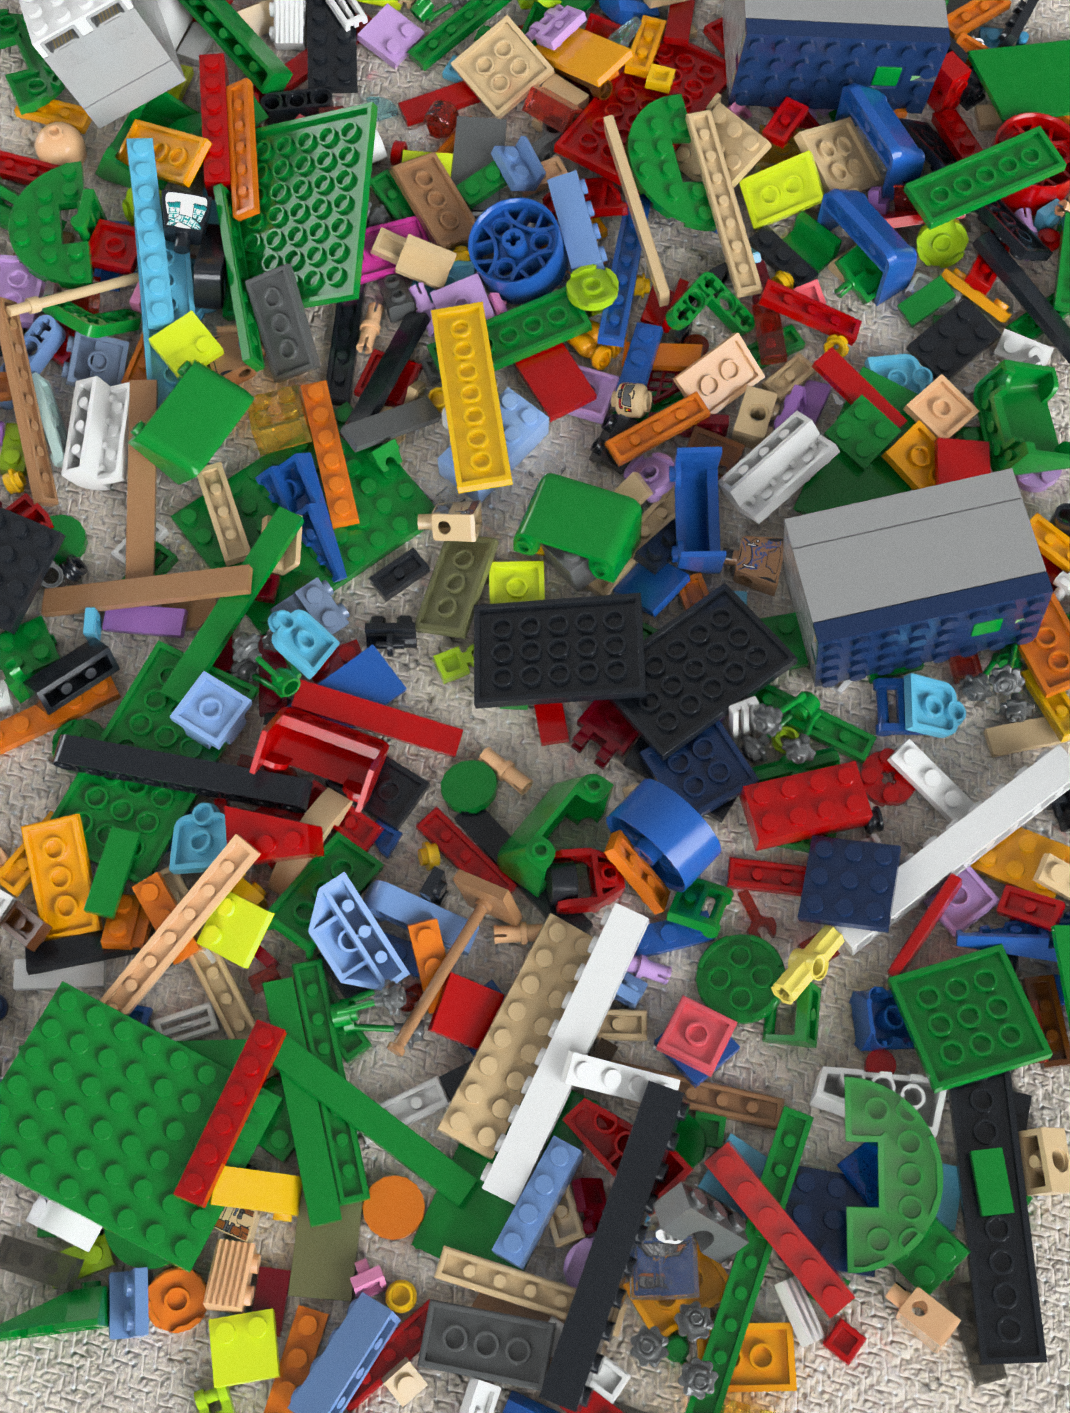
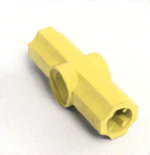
(807, 964)

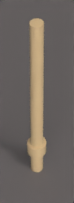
(35, 304)

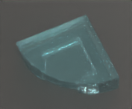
(385, 107)

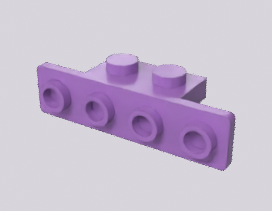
(805, 399)

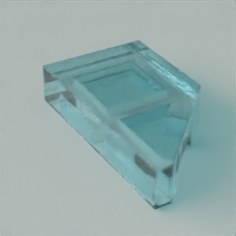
(626, 32)

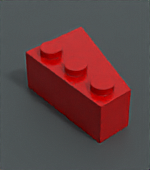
(274, 836)

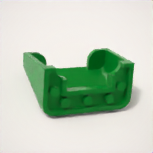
(160, 111)
(1018, 418)
(191, 422)
(581, 522)
(528, 850)

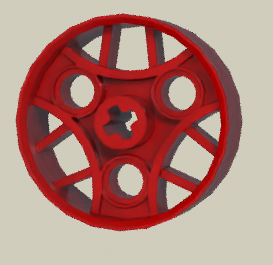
(1048, 189)

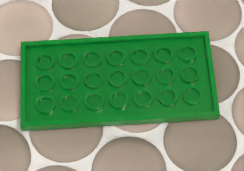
(152, 811)

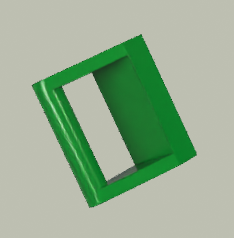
(806, 1021)

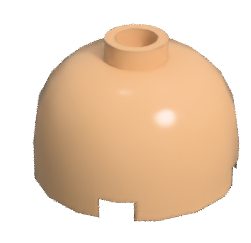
(60, 144)

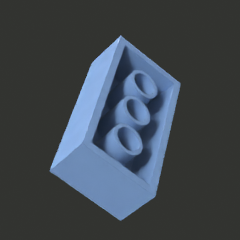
(523, 431)

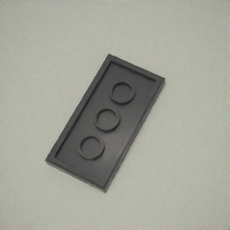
(473, 147)
(282, 323)
(487, 1344)

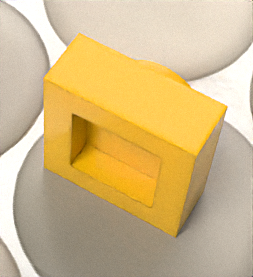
(660, 78)

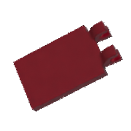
(607, 729)

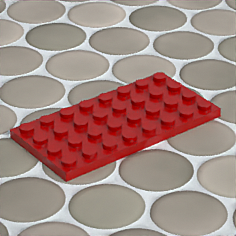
(697, 78)

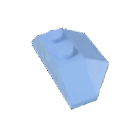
(352, 938)

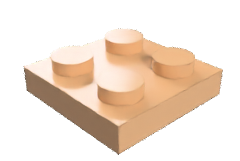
(941, 408)

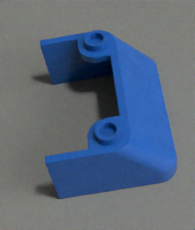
(885, 132)
(873, 236)
(697, 510)

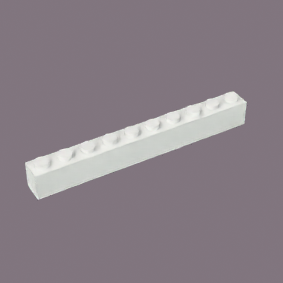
(972, 836)
(575, 1032)

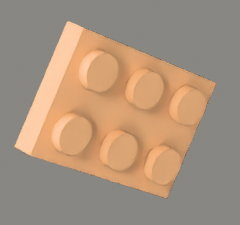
(721, 374)

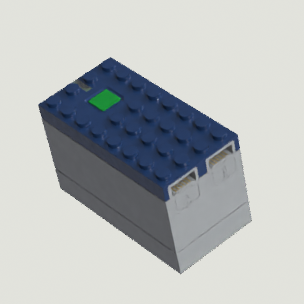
(823, 45)
(915, 578)

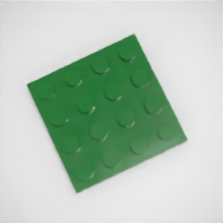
(969, 1018)

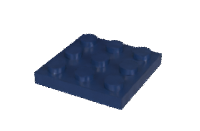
(704, 770)
(850, 883)
(819, 1209)

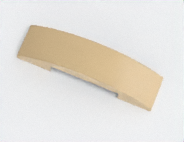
(325, 812)

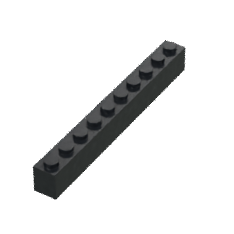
(613, 1248)

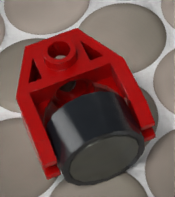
(604, 881)

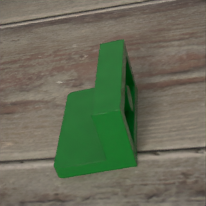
(813, 242)

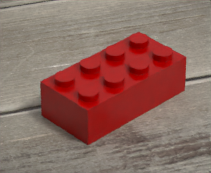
(805, 805)

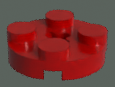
(879, 792)

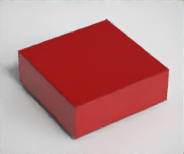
(843, 1341)

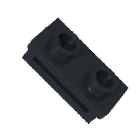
(611, 426)

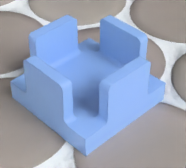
(212, 712)

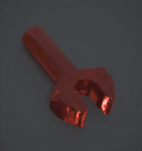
(755, 916)

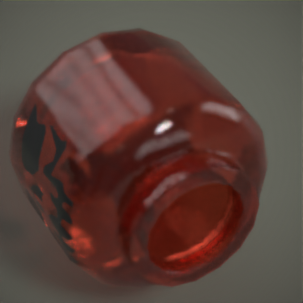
(441, 119)

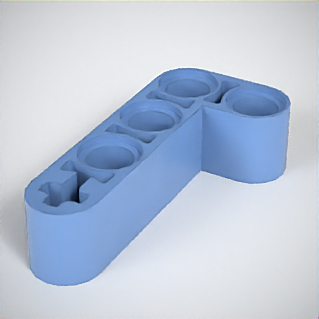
(53, 336)
(405, 908)

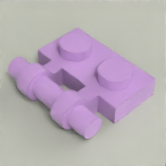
(556, 26)

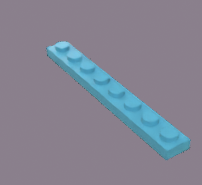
(150, 233)

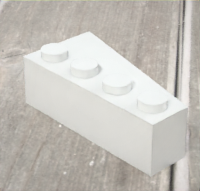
(916, 1089)

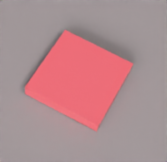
(696, 1035)

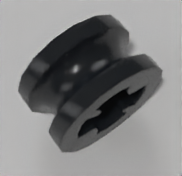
(73, 568)
(875, 822)

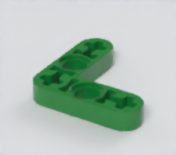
(705, 297)
(97, 324)

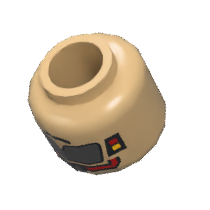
(632, 400)

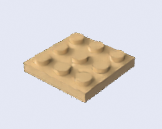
(502, 67)
(739, 142)
(840, 156)

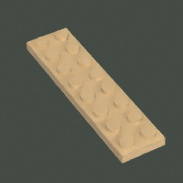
(515, 1038)

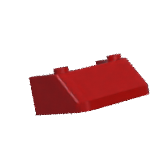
(322, 749)

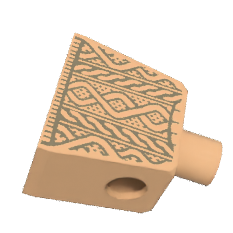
(933, 1327)

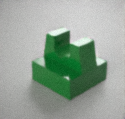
(382, 452)

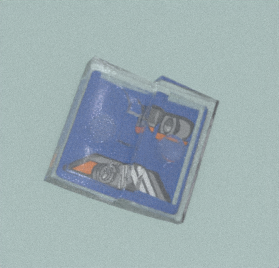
(665, 1270)

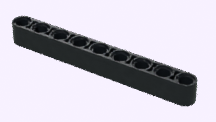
(182, 773)

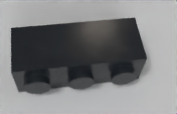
(71, 675)

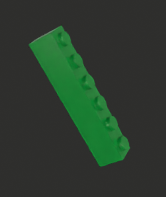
(240, 43)

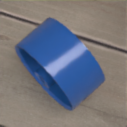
(518, 250)
(666, 833)

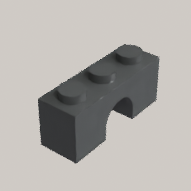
(689, 1212)

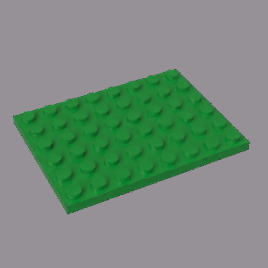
(312, 203)
(384, 503)
(109, 1119)

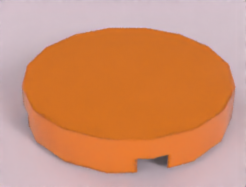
(394, 1208)
(176, 1299)

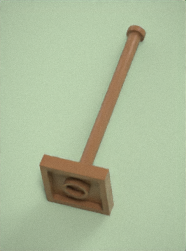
(485, 899)

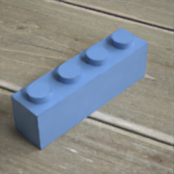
(575, 221)
(538, 1203)
(346, 1359)

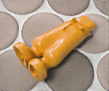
(587, 347)

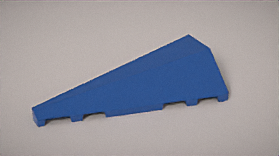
(298, 489)
(1016, 938)

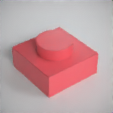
(811, 290)

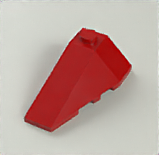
(607, 1139)

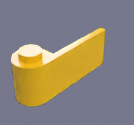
(259, 1191)

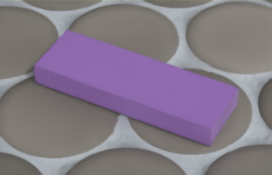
(147, 621)

